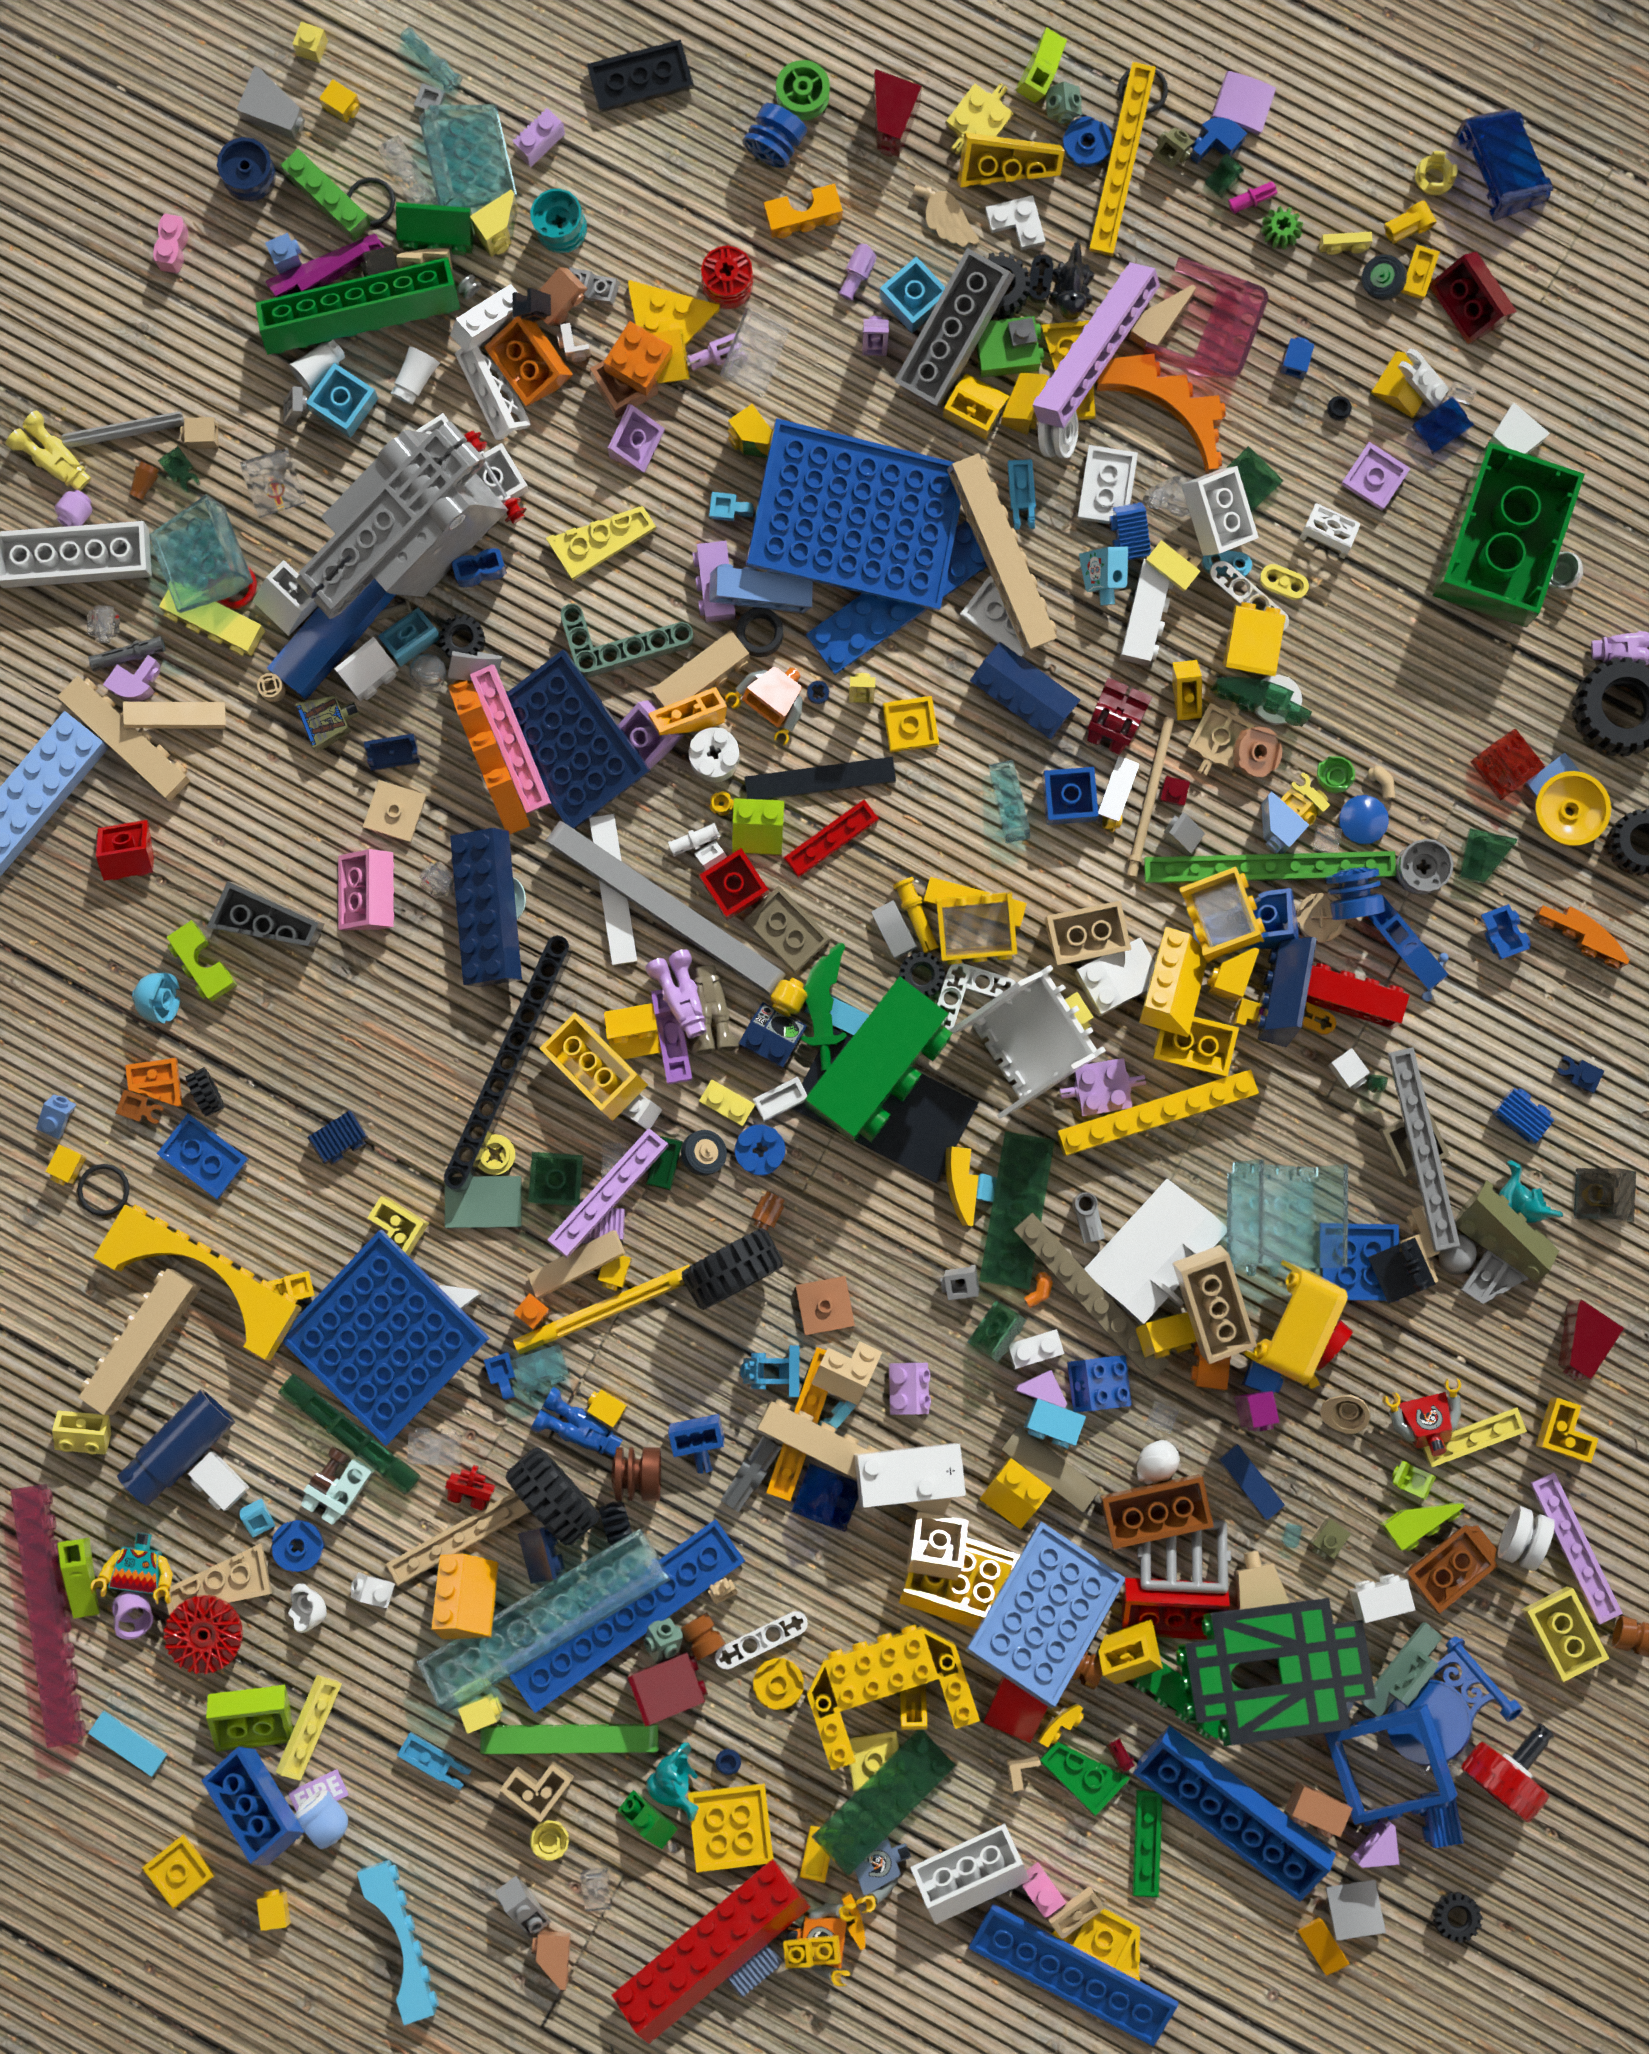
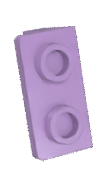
(909, 1388)

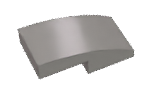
(600, 288)
(465, 664)
(894, 929)

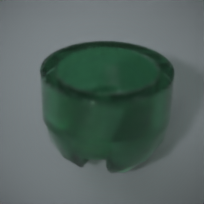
(1377, 1083)

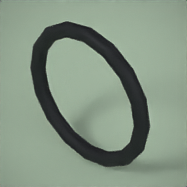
(1164, 95)
(387, 187)
(116, 1208)

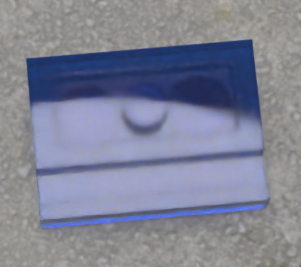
(1442, 425)

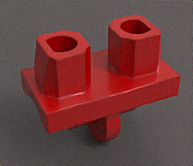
(470, 1484)

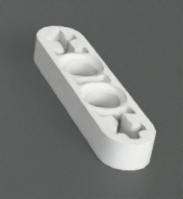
(1251, 593)
(762, 1642)

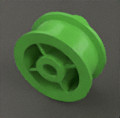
(808, 76)

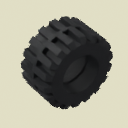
(1018, 297)
(1621, 845)

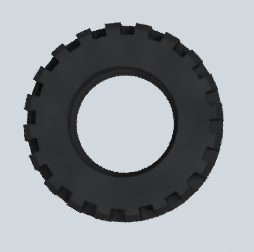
(1590, 713)
(732, 1269)
(552, 1496)

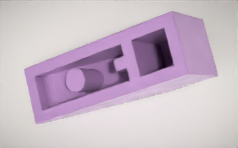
(875, 336)

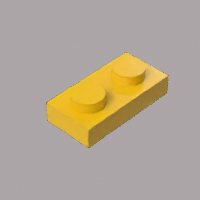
(1420, 271)

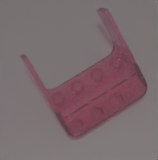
(1229, 327)

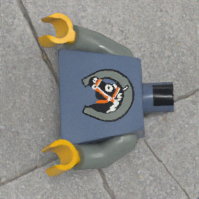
(880, 1872)

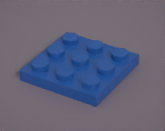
(1358, 1276)

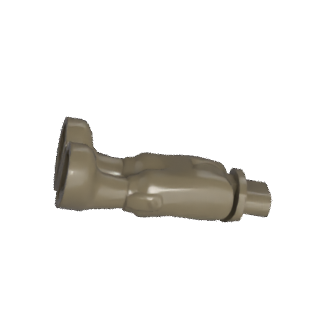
(715, 1010)

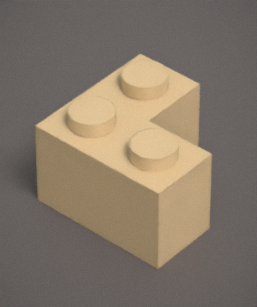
(846, 1375)
(534, 1795)

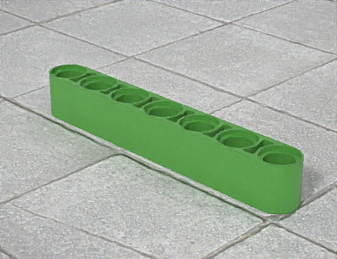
(568, 1738)

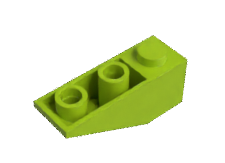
(1041, 66)
(1413, 1523)
(78, 1575)

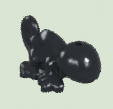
(1072, 280)

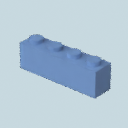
(759, 589)

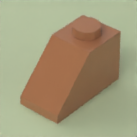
(552, 1955)

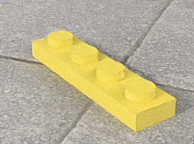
(1479, 1436)
(308, 1727)

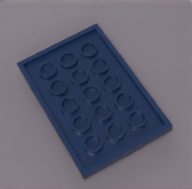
(574, 740)

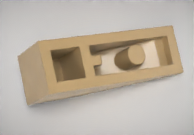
(1159, 319)

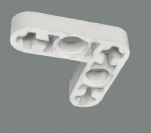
(969, 984)

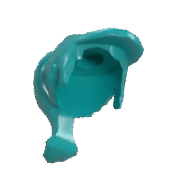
(1524, 1201)
(671, 1783)

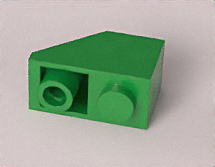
(647, 1820)

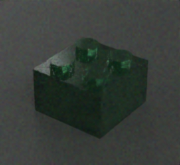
(556, 1179)

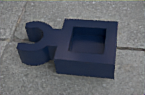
(1583, 1075)

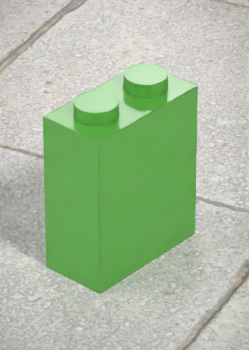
(999, 358)

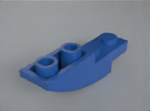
(1409, 946)

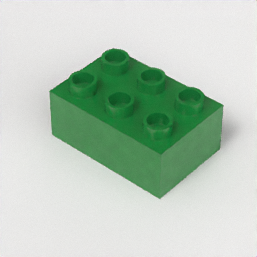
(1508, 534)
(880, 1062)

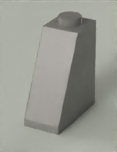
(269, 106)

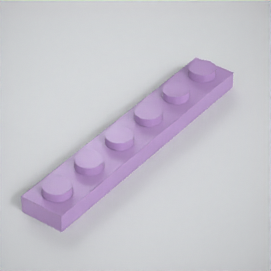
(607, 1193)
(1576, 1548)

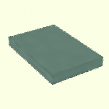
(485, 1203)

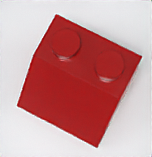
(125, 850)

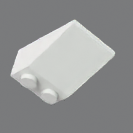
(1116, 977)

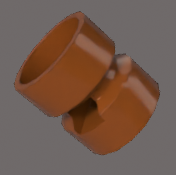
(1630, 1635)
(702, 1636)
(1089, 1671)

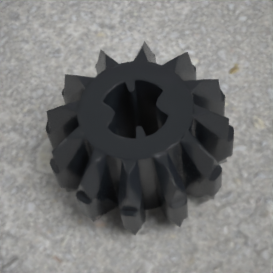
(615, 1521)

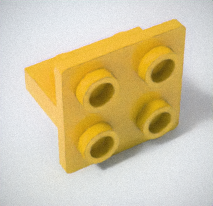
(633, 1031)

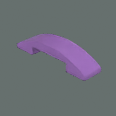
(672, 1042)

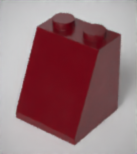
(894, 111)
(1585, 1340)
(667, 1688)

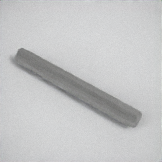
(123, 429)

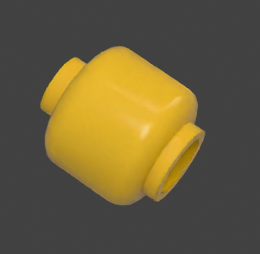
(788, 997)

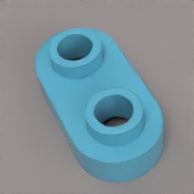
(1230, 557)

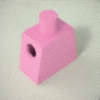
(1043, 1891)

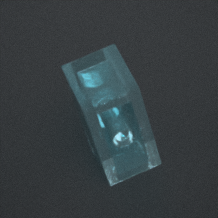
(540, 1368)

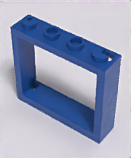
(1425, 1724)

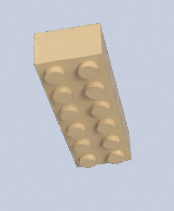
(139, 1342)

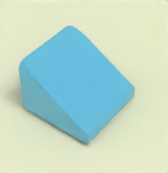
(985, 1188)
(256, 1518)

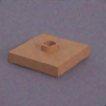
(825, 1305)

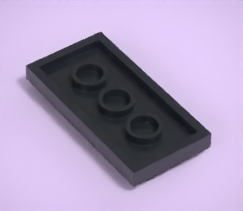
(640, 76)

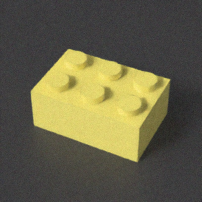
(1565, 1634)

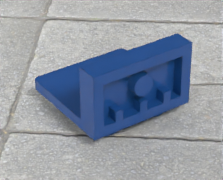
(1099, 1383)

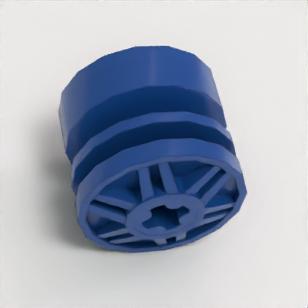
(774, 135)
(1355, 893)

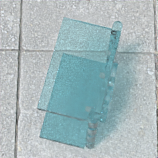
(1287, 1216)

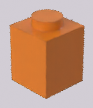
(532, 1311)

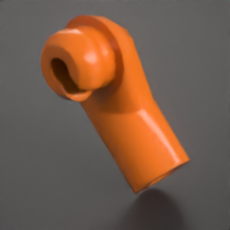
(1042, 1292)

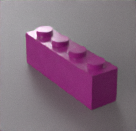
(1257, 1411)

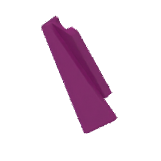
(323, 269)

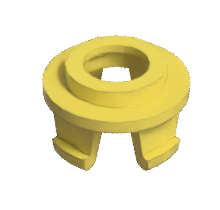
(1439, 162)

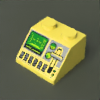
(496, 223)

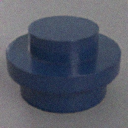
(728, 1761)

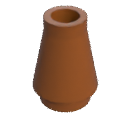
(143, 479)

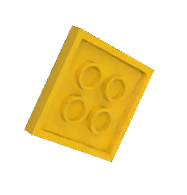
(731, 1827)

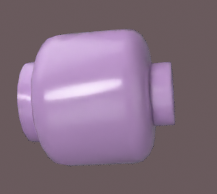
(73, 509)

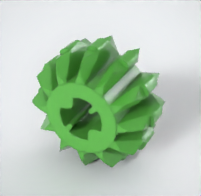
(1289, 234)

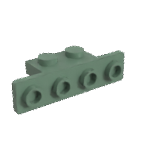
(1407, 1671)

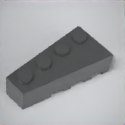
(256, 915)

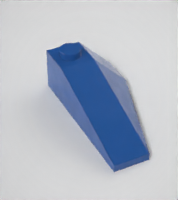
(1278, 918)

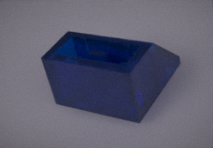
(826, 1498)

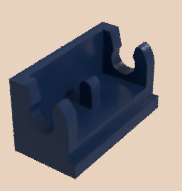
(392, 752)

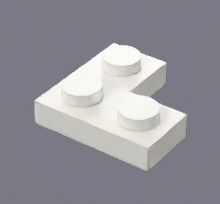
(1019, 215)

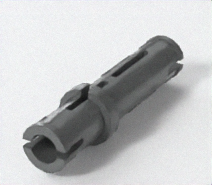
(137, 650)

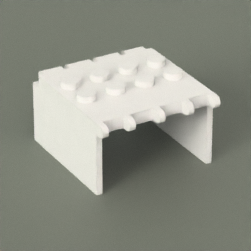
(1033, 1036)

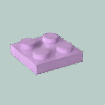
(1375, 476)

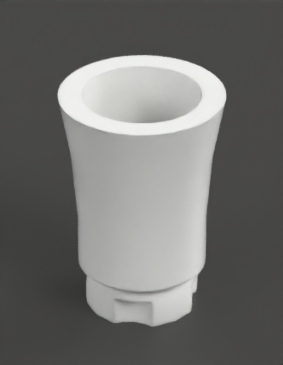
(314, 365)
(413, 375)

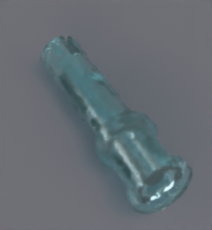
(437, 66)

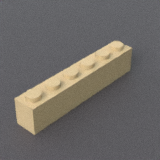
(129, 743)

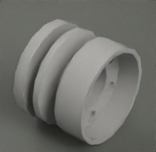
(1432, 855)

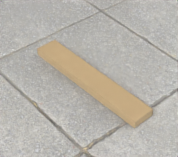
(457, 1538)

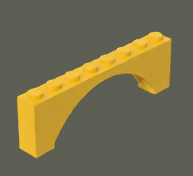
(264, 1311)

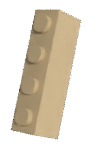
(703, 671)

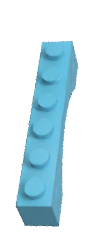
(381, 1889)

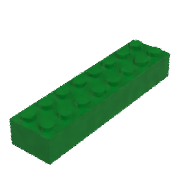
(357, 306)

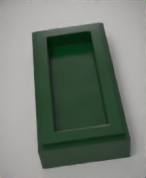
(664, 1168)

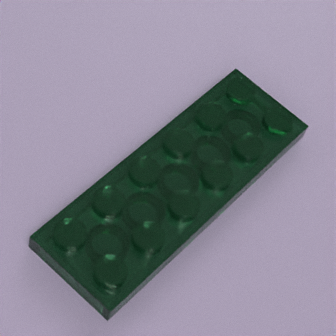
(1017, 1194)
(883, 1801)

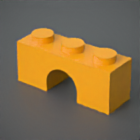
(785, 220)

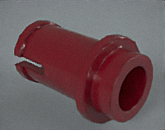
(1120, 1755)

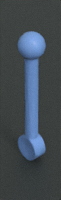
(1427, 996)

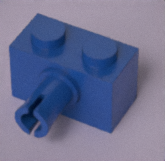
(697, 1437)

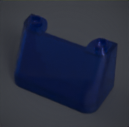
(1505, 161)

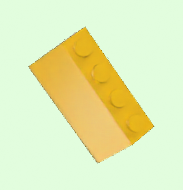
(1174, 983)

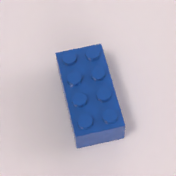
(252, 1806)

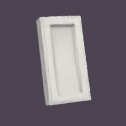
(780, 1099)

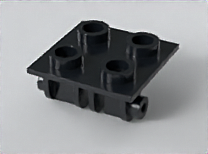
(1401, 1270)

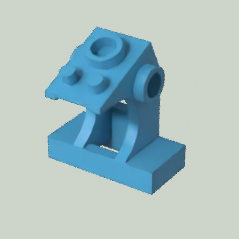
(753, 1370)

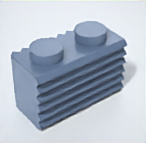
(754, 1970)

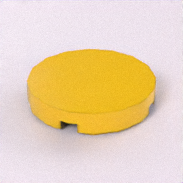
(778, 1683)

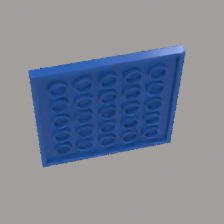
(384, 1337)

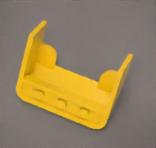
(1303, 1327)

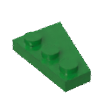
(1084, 1778)

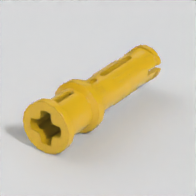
(912, 903)

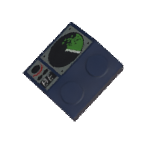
(772, 1036)

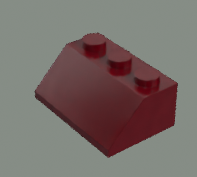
(1472, 297)

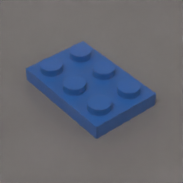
(202, 1156)

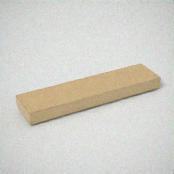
(174, 715)
(579, 1263)

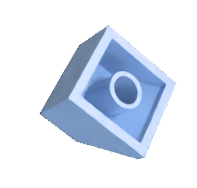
(1280, 824)

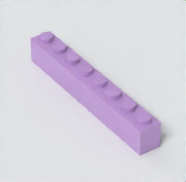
(1096, 345)

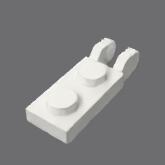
(1423, 379)

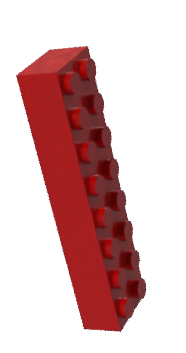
(710, 1951)

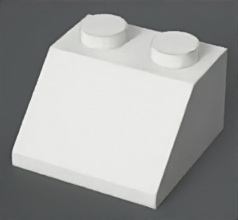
(367, 670)

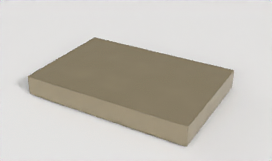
(786, 929)

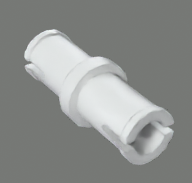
(694, 839)

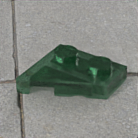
(1483, 854)

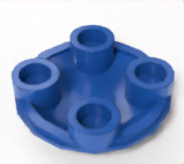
(1363, 819)

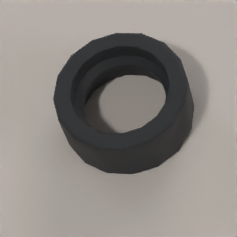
(756, 613)

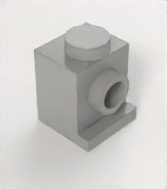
(968, 1289)

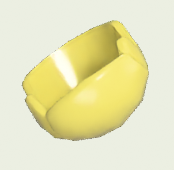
(549, 1840)

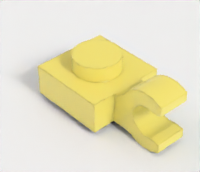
(1317, 797)

